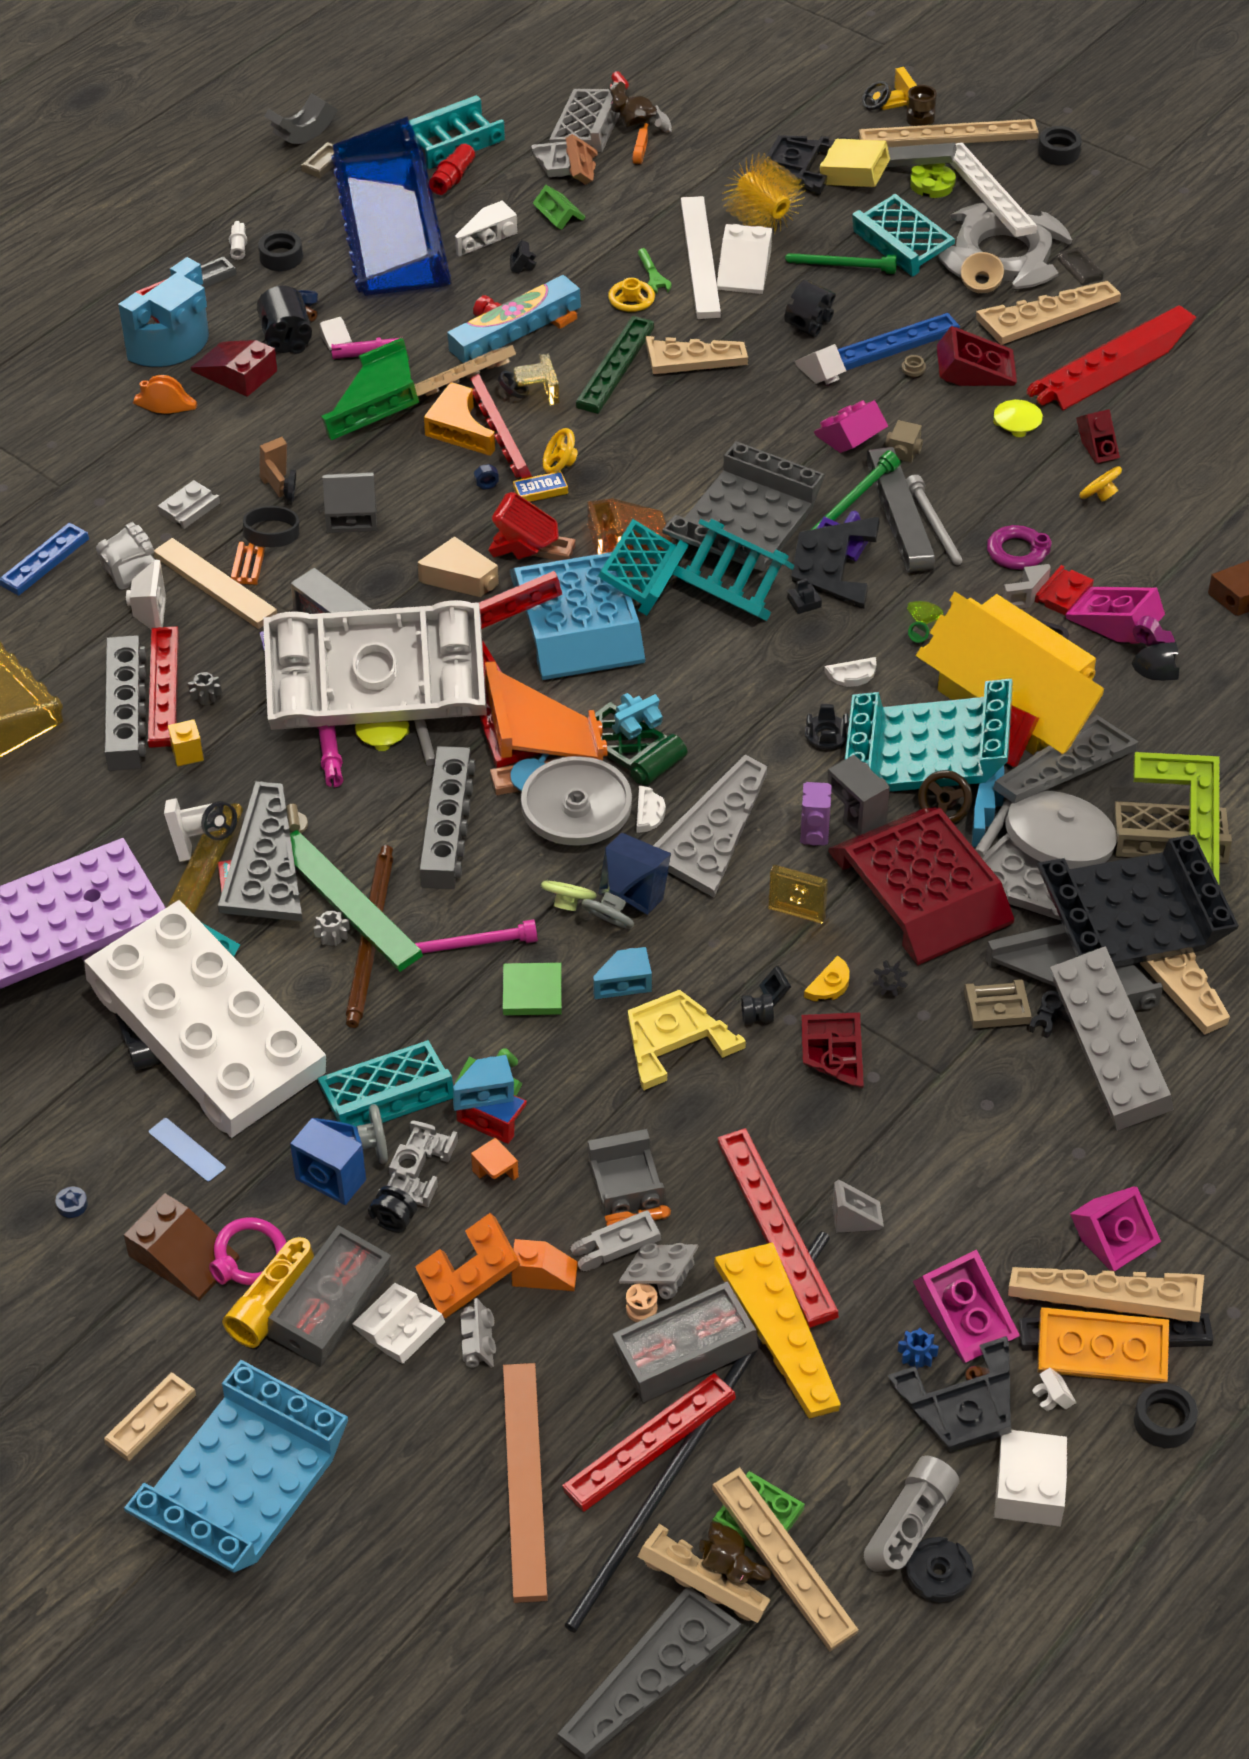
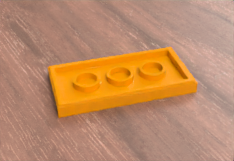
(1103, 1345)

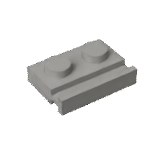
(188, 504)

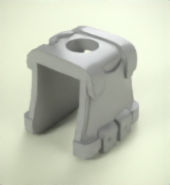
(125, 554)

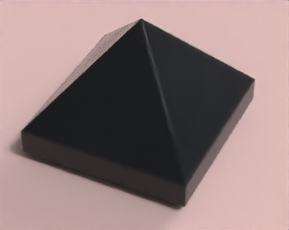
(775, 984)

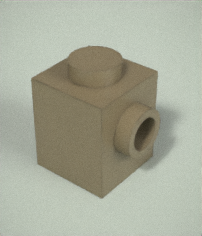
(905, 440)

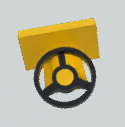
(890, 99)

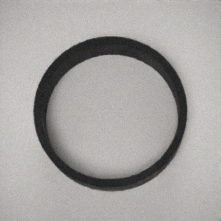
(271, 539)

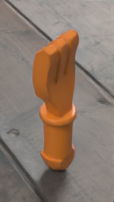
(657, 1213)

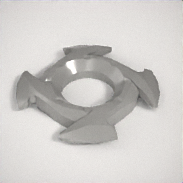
(982, 223)

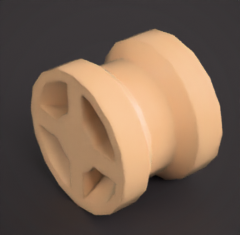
(644, 1295)

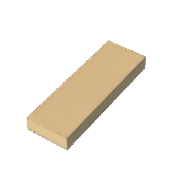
(150, 1416)

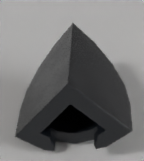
(1157, 662)

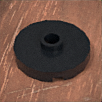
(943, 1555)

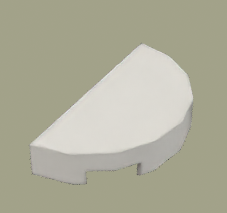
(852, 673)
(650, 810)

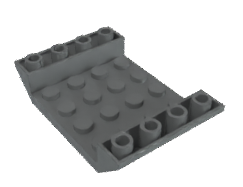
(755, 499)

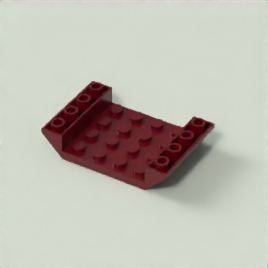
(928, 882)

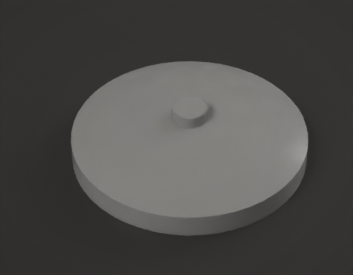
(576, 800)
(1059, 827)

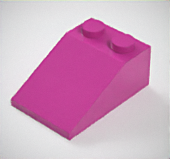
(1116, 610)
(966, 1305)

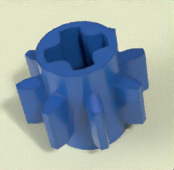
(918, 1348)

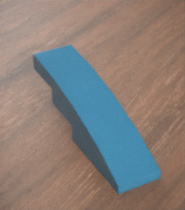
(985, 805)

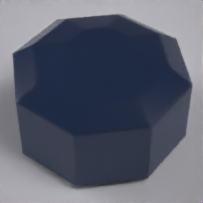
(486, 476)

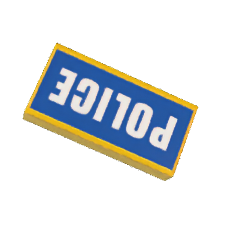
(541, 486)

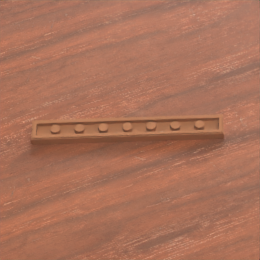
(524, 1484)

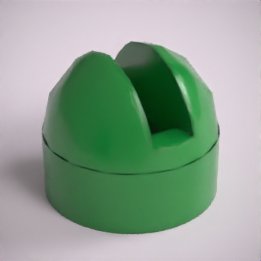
(915, 636)

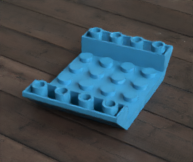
(587, 625)
(243, 1469)

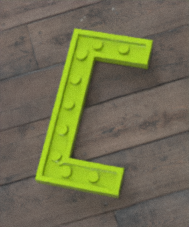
(1203, 778)

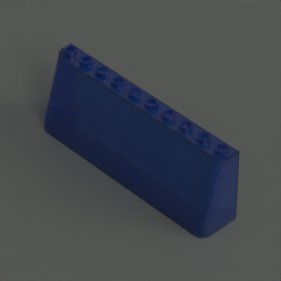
(389, 211)

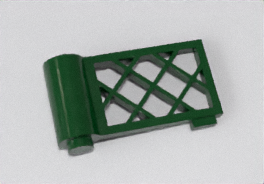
(652, 758)

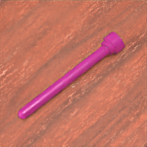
(524, 932)

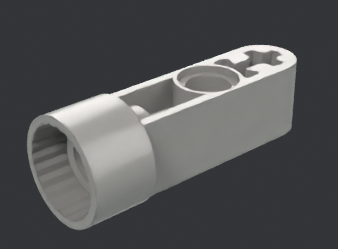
(923, 1496)

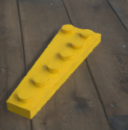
(772, 1307)

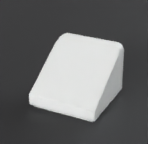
(334, 332)

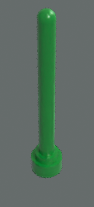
(886, 263)
(887, 463)

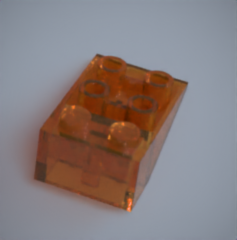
(611, 518)

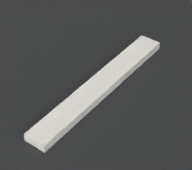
(992, 193)
(700, 258)

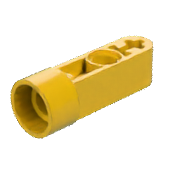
(249, 1316)

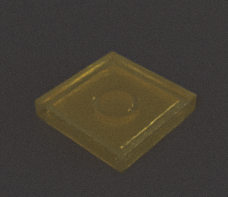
(798, 894)

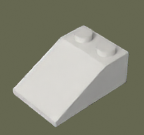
(744, 258)
(1031, 1478)

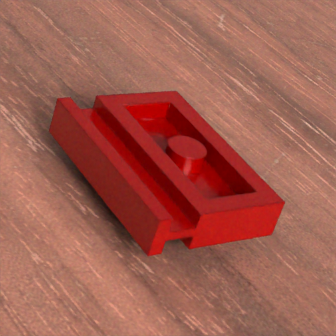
(1063, 590)
(1021, 729)

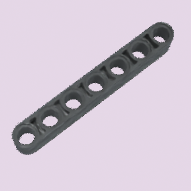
(902, 516)

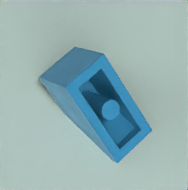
(624, 974)
(484, 1084)

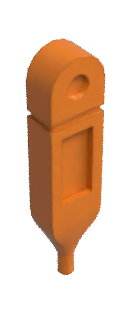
(640, 145)

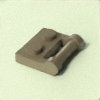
(998, 1009)

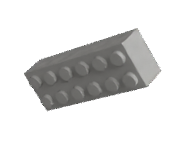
(1111, 1038)

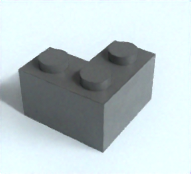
(861, 792)

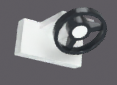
(196, 821)

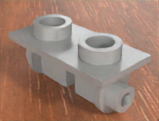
(478, 1323)

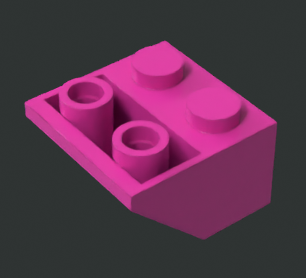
(851, 426)

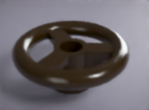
(955, 794)

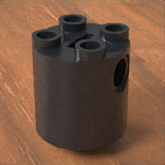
(284, 319)

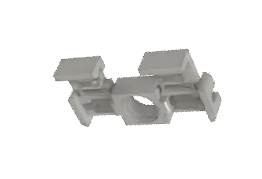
(415, 1149)

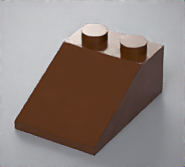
(175, 1246)

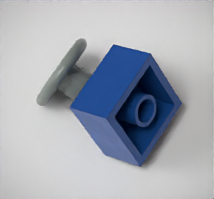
(331, 1156)

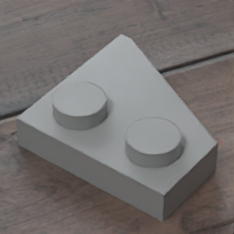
(553, 158)

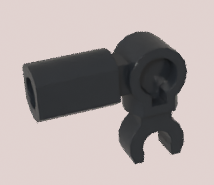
(1050, 1009)

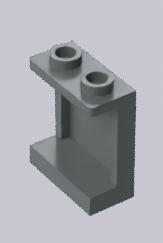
(625, 1172)

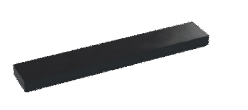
(1180, 1332)

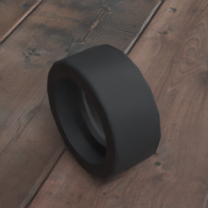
(1059, 135)
(280, 261)
(1172, 1395)

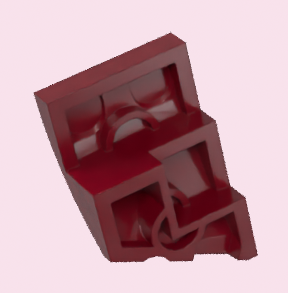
(834, 1045)

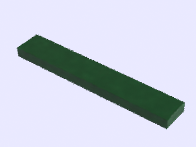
(614, 365)

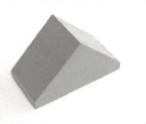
(855, 1209)

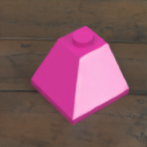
(1116, 1227)

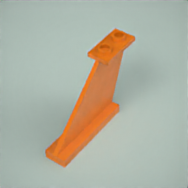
(537, 723)

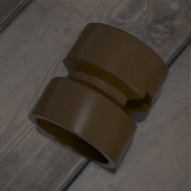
(921, 105)

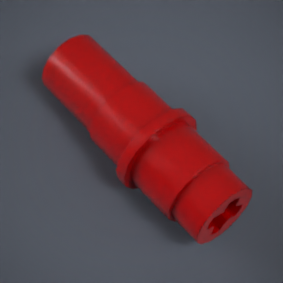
(450, 170)

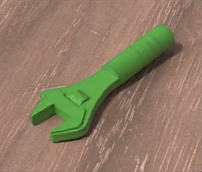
(656, 280)

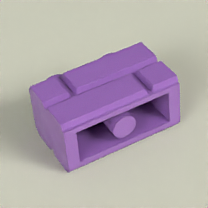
(815, 813)

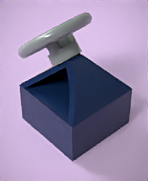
(630, 876)

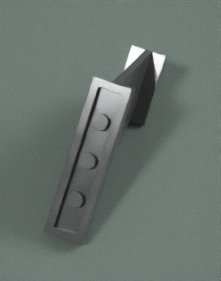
(1040, 949)

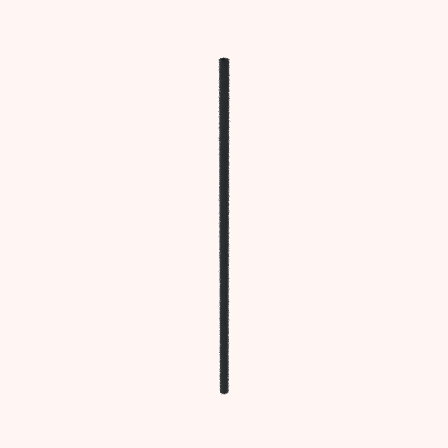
(663, 1484)

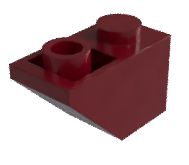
(1098, 435)

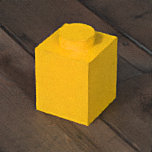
(185, 742)

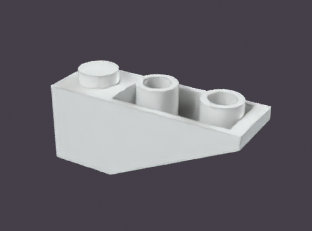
(486, 227)

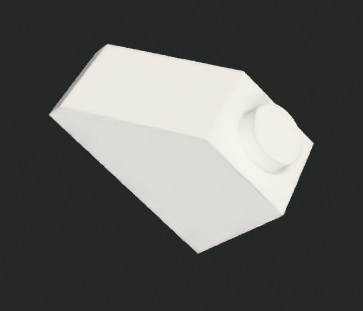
(822, 365)

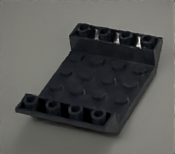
(1141, 904)

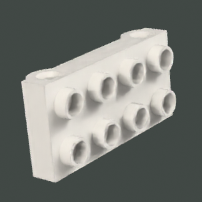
(374, 665)
(205, 1018)

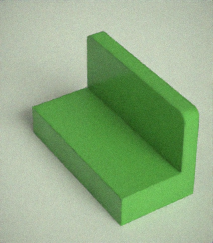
(556, 207)

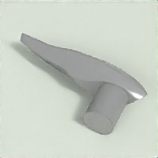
(662, 121)

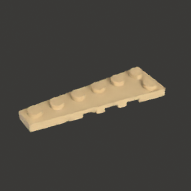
(1168, 1297)

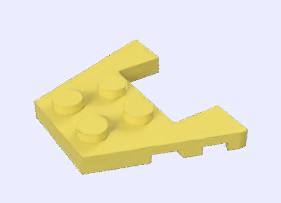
(670, 1024)

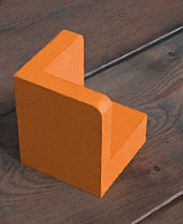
(494, 1161)

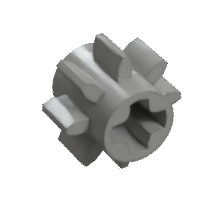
(331, 928)

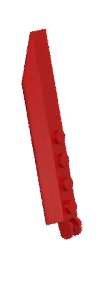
(1112, 360)

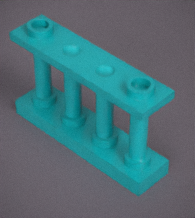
(456, 117)
(713, 583)

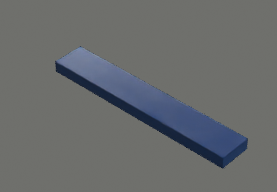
(896, 341)

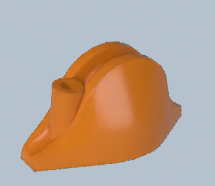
(164, 396)

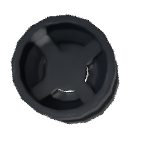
(757, 1009)

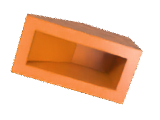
(543, 1267)

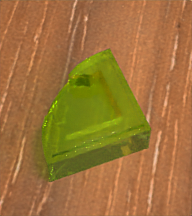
(924, 611)

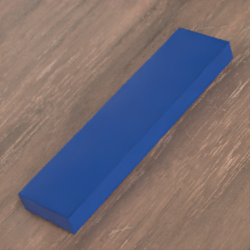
(43, 559)

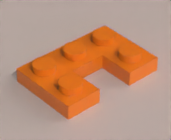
(454, 1288)

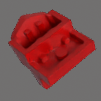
(521, 528)

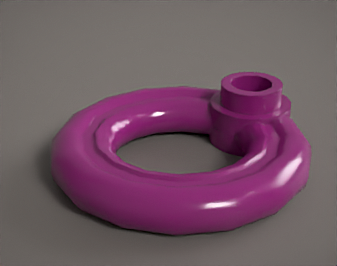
(1039, 542)

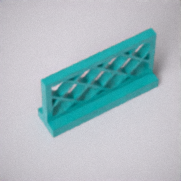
(889, 243)
(655, 583)
(391, 1100)

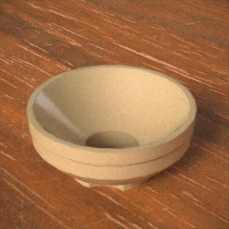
(985, 264)

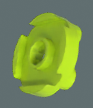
(933, 180)

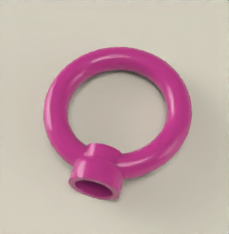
(224, 1266)

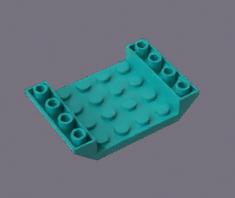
(918, 739)

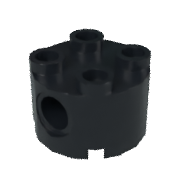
(810, 307)

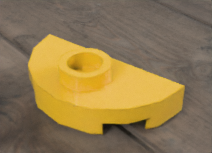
(830, 982)

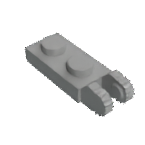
(616, 1240)

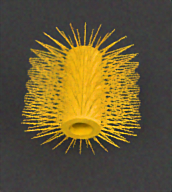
(763, 195)

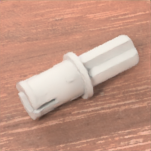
(238, 240)

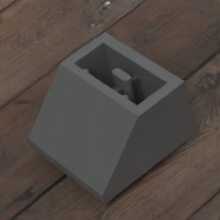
(350, 502)

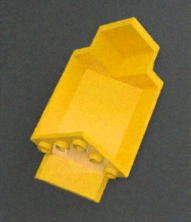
(1004, 642)

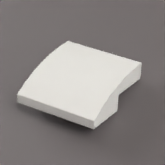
(398, 1323)

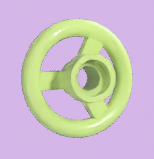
(567, 894)

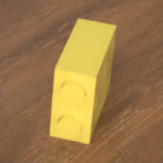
(855, 162)

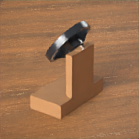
(273, 469)

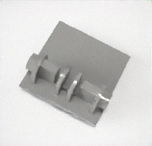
(661, 1266)

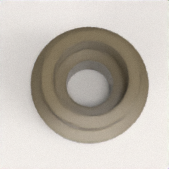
(913, 366)

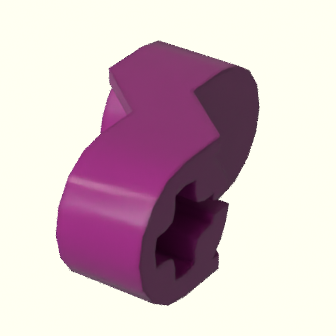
(1150, 632)

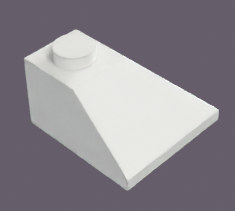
(148, 596)

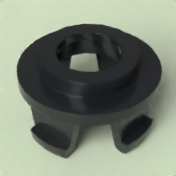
(827, 721)

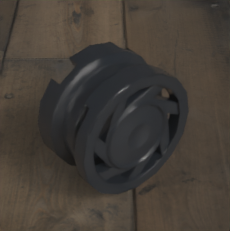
(392, 1209)

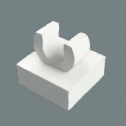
(1056, 1389)

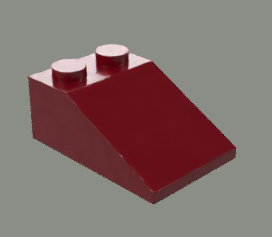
(974, 360)
(238, 365)

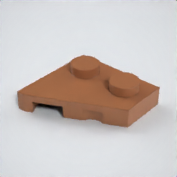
(581, 159)

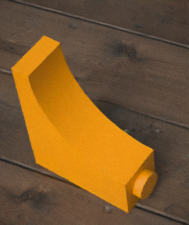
(452, 423)

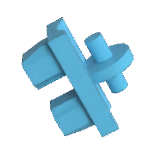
(634, 711)

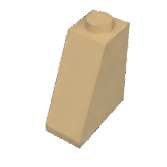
(458, 569)

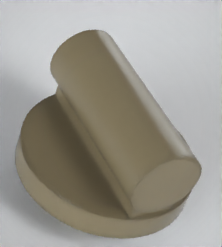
(296, 820)

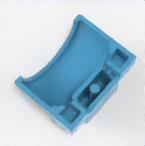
(181, 310)

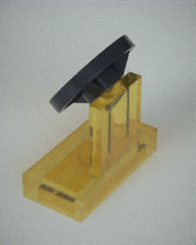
(532, 374)

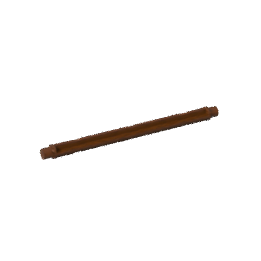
(366, 949)

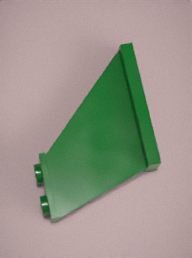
(376, 392)

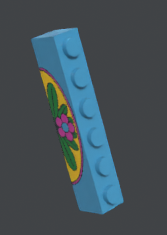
(514, 319)

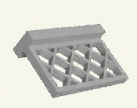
(603, 119)

